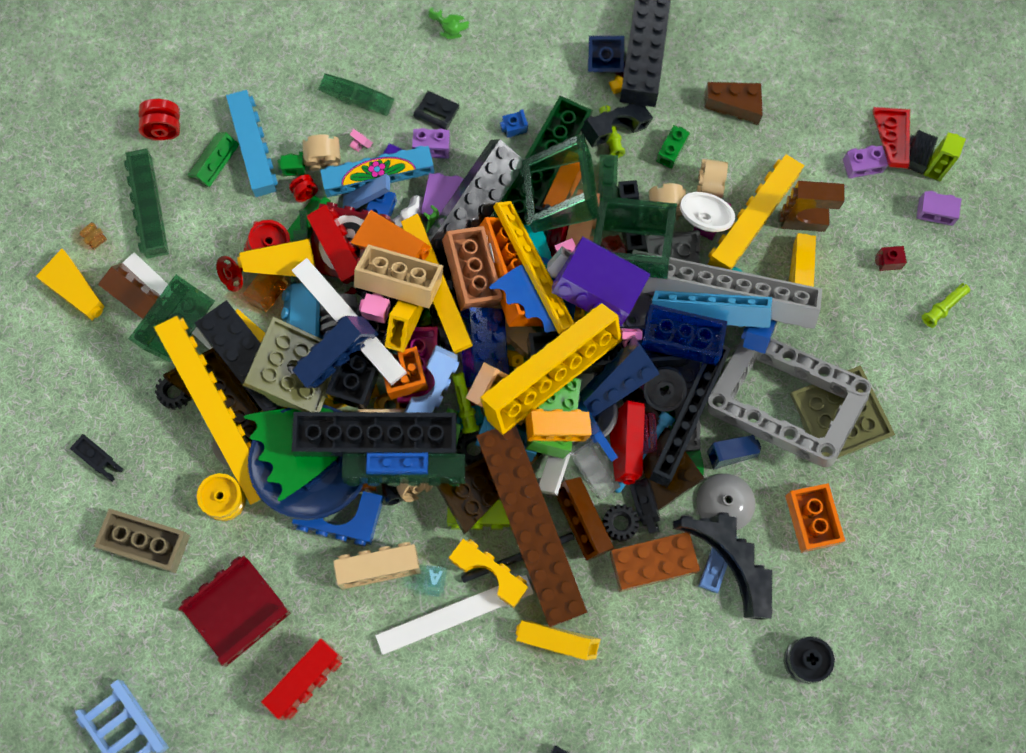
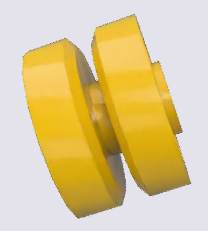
(212, 489)

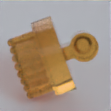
(93, 236)

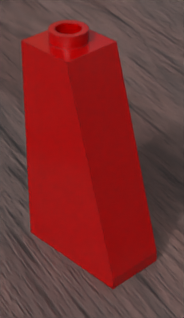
(628, 441)

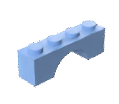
(440, 365)

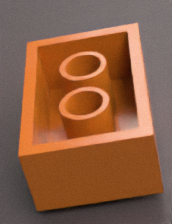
(815, 518)

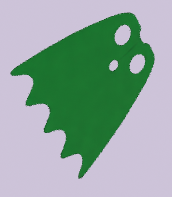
(275, 432)

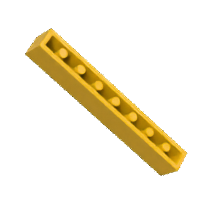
(756, 214)

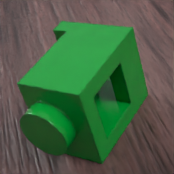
(292, 164)

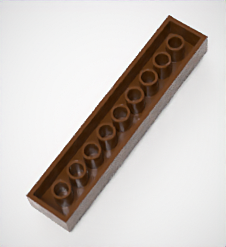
(532, 525)

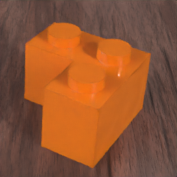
(413, 380)

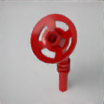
(231, 271)

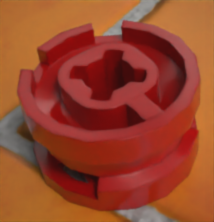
(303, 188)

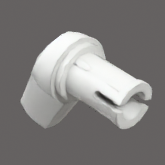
(414, 207)

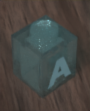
(435, 580)

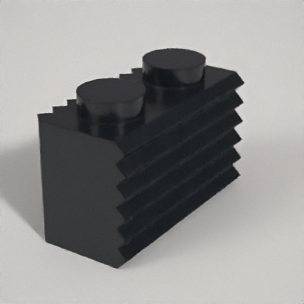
(921, 150)

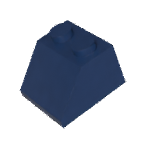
(606, 54)

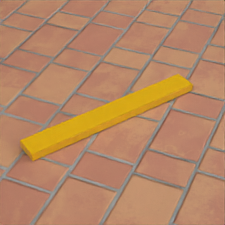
(533, 265)
(443, 299)

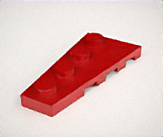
(894, 133)

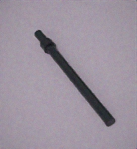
(508, 561)

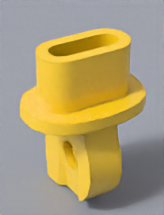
(616, 85)

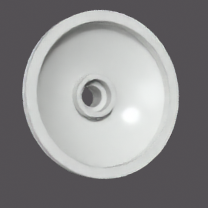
(707, 212)

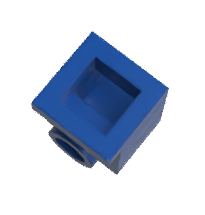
(514, 124)

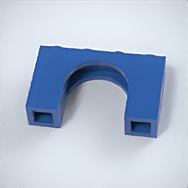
(359, 529)

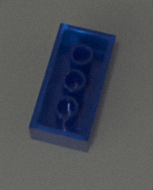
(683, 334)
(489, 341)

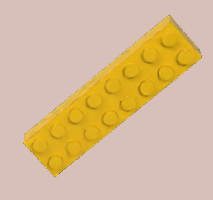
(551, 368)

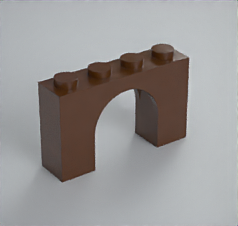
(810, 204)

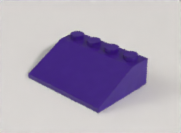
(597, 277)

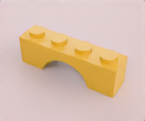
(468, 557)

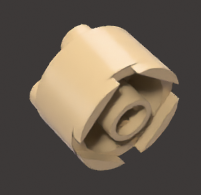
(321, 152)
(712, 177)
(669, 194)

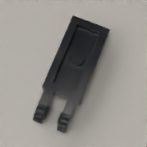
(94, 456)

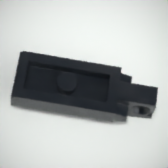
(646, 504)

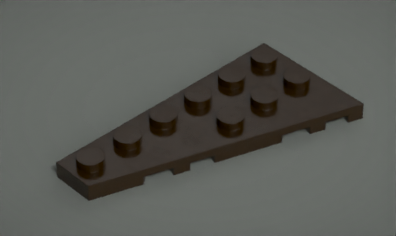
(231, 387)
(687, 473)
(474, 496)

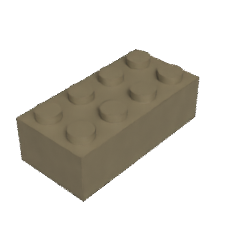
(142, 540)

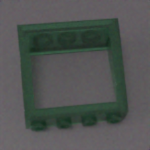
(569, 212)
(640, 218)
(177, 299)

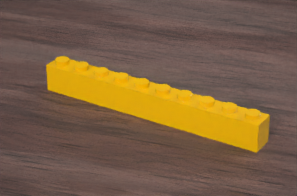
(208, 400)

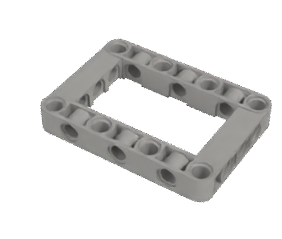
(774, 431)

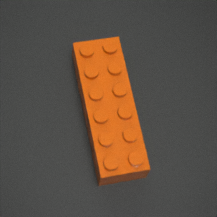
(504, 261)

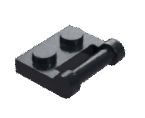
(439, 106)

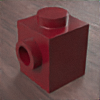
(891, 258)

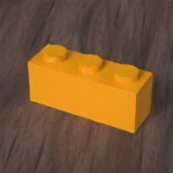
(558, 425)

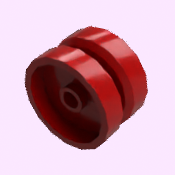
(159, 119)
(266, 234)

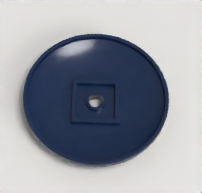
(315, 500)

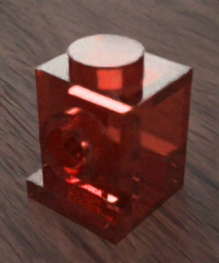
(613, 243)

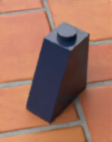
(733, 451)

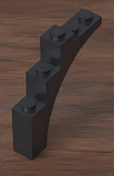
(752, 579)

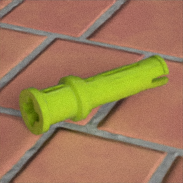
(614, 140)
(941, 309)
(466, 411)

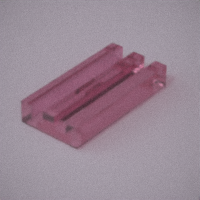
(653, 436)

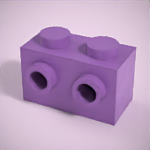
(437, 140)
(865, 161)
(939, 208)

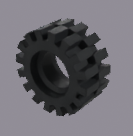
(166, 401)
(462, 445)
(629, 514)

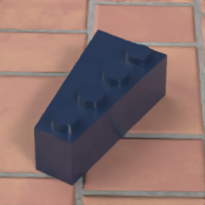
(333, 350)
(619, 378)

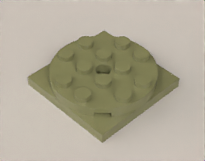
(269, 372)
(819, 407)

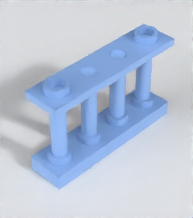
(131, 710)

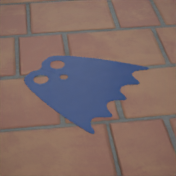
(522, 291)

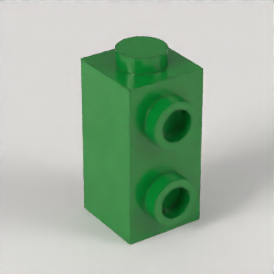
(673, 146)

